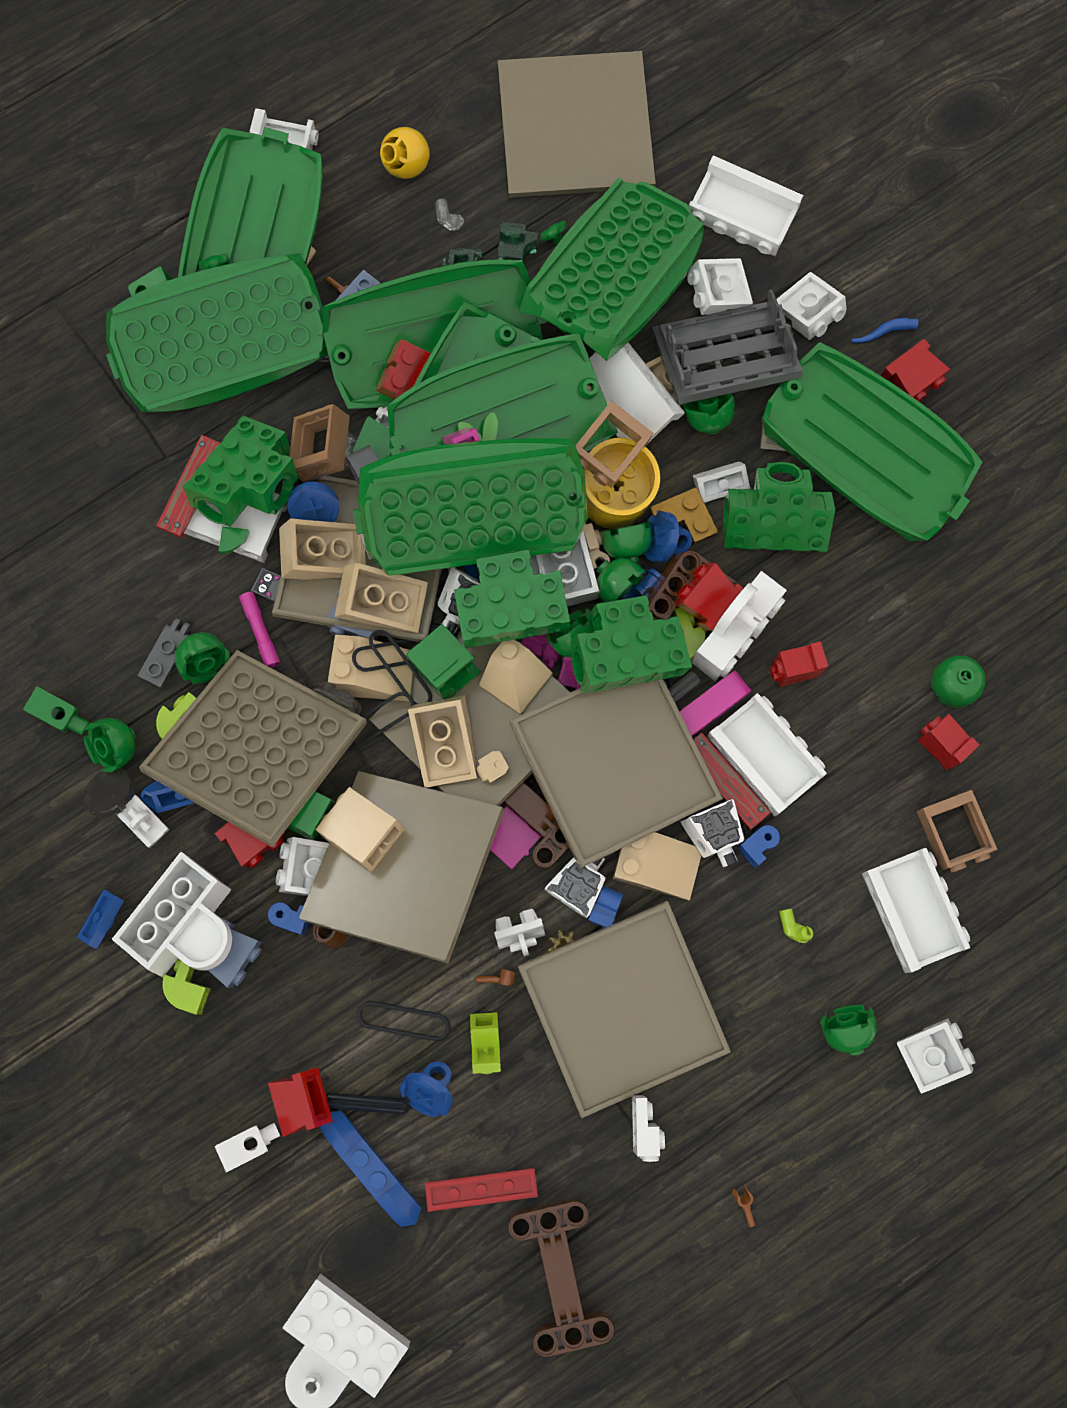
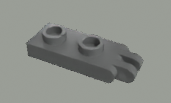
(161, 658)

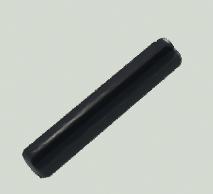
(366, 1103)

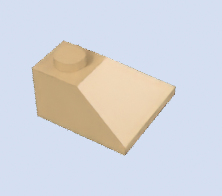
(514, 675)

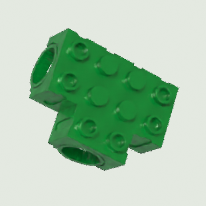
(243, 473)
(778, 513)
(511, 602)
(628, 647)

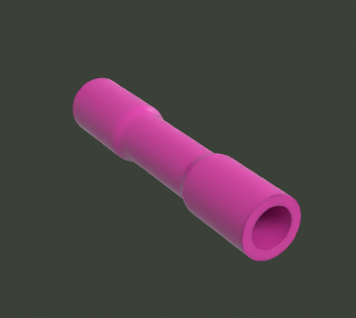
(253, 614)

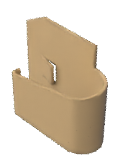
(489, 770)

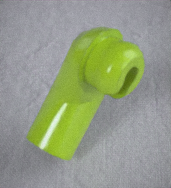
(794, 930)

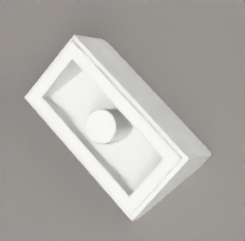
(716, 482)

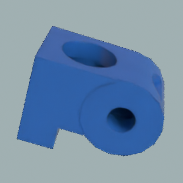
(760, 841)
(605, 907)
(285, 917)

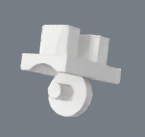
(143, 822)
(521, 935)

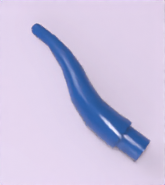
(892, 325)

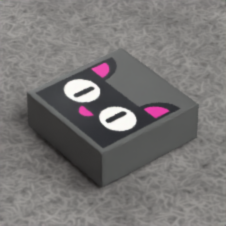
(266, 585)

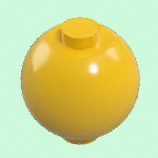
(404, 152)

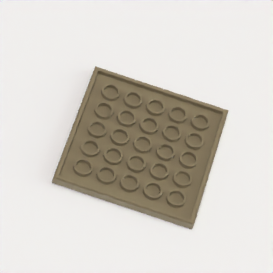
(253, 747)

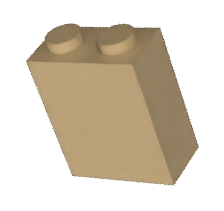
(360, 829)

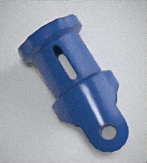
(649, 581)

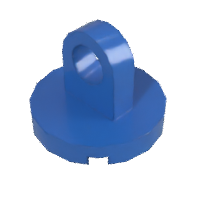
(313, 502)
(665, 537)
(426, 1093)

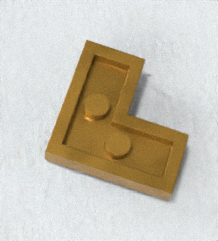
(692, 512)

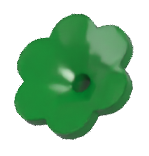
(553, 232)
(213, 261)

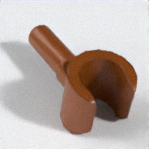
(337, 286)
(506, 978)
(745, 1202)

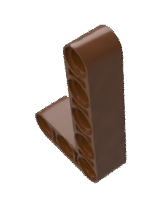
(681, 576)

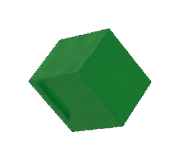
(443, 662)
(311, 816)

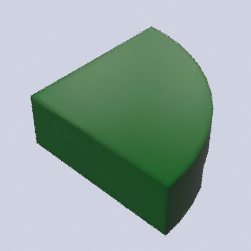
(232, 539)

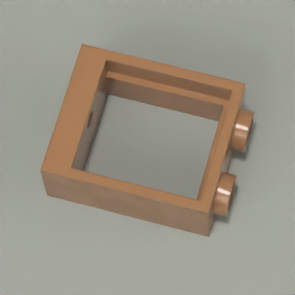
(628, 426)
(332, 459)
(977, 822)

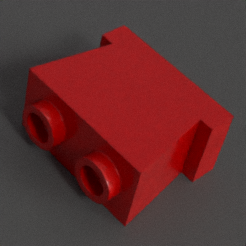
(916, 371)
(708, 595)
(798, 664)
(947, 741)
(245, 846)
(300, 1102)

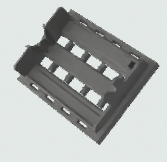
(689, 385)

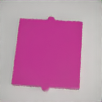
(513, 839)

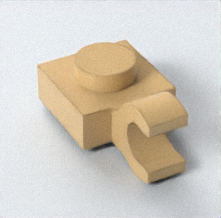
(593, 541)

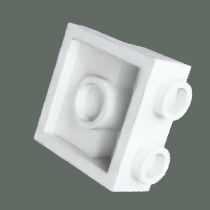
(719, 285)
(812, 305)
(300, 865)
(936, 1055)
(646, 1136)

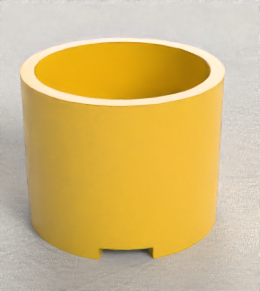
(636, 490)

